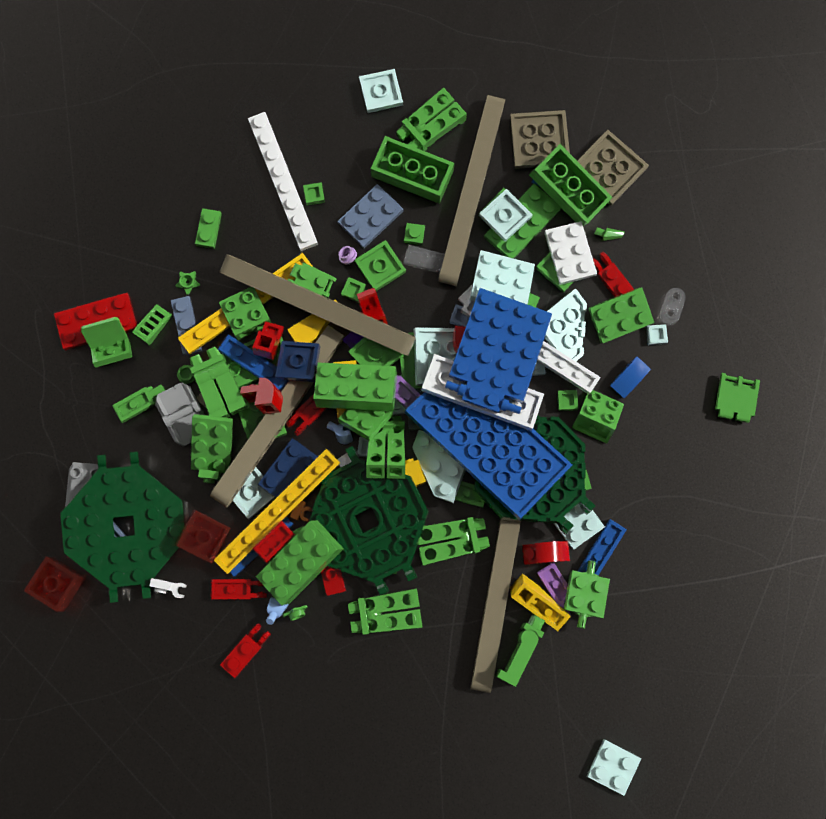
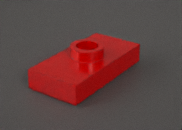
(274, 541)
(333, 580)

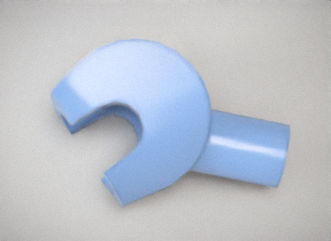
(342, 433)
(274, 610)

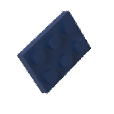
(286, 468)

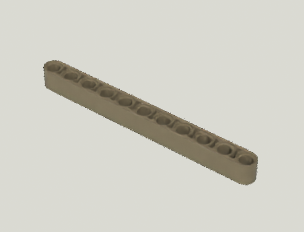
(471, 191)
(317, 304)
(270, 426)
(495, 606)

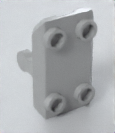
(177, 409)
(78, 476)

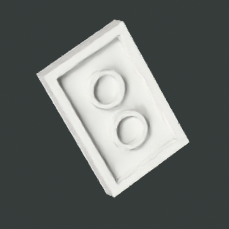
(570, 253)

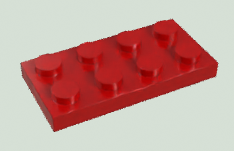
(71, 320)

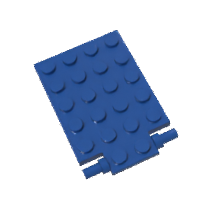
(498, 352)

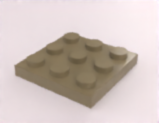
(537, 136)
(613, 165)

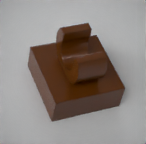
(298, 511)

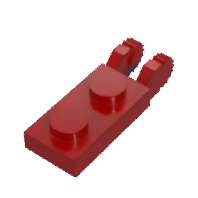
(611, 276)
(308, 413)
(234, 589)
(244, 652)

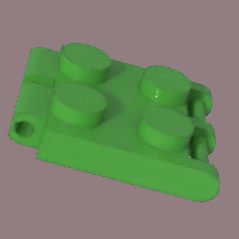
(312, 278)
(737, 398)

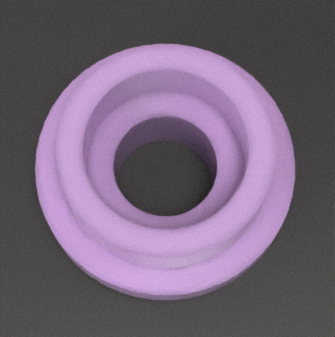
(347, 255)

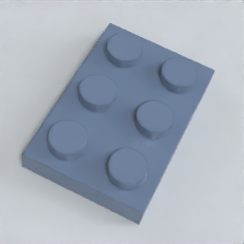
(370, 216)

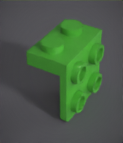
(107, 341)

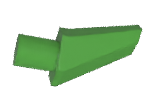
(609, 234)

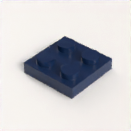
(298, 361)

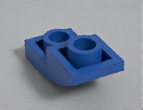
(630, 377)

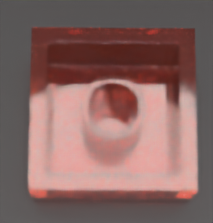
(202, 536)
(54, 584)

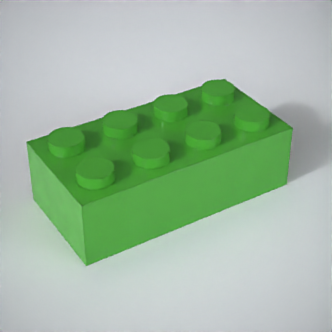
(412, 169)
(570, 185)
(355, 386)
(299, 562)

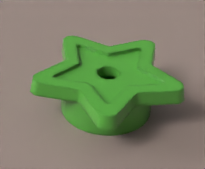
(187, 277)
(296, 613)

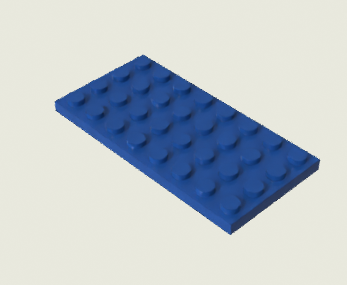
(502, 457)

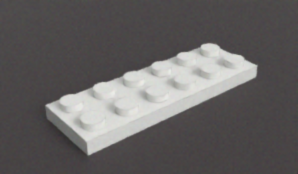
(435, 385)

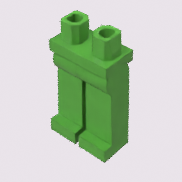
(432, 121)
(217, 370)
(393, 435)
(465, 542)
(371, 609)
(526, 644)

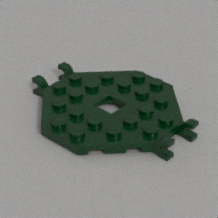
(566, 492)
(399, 515)
(90, 526)

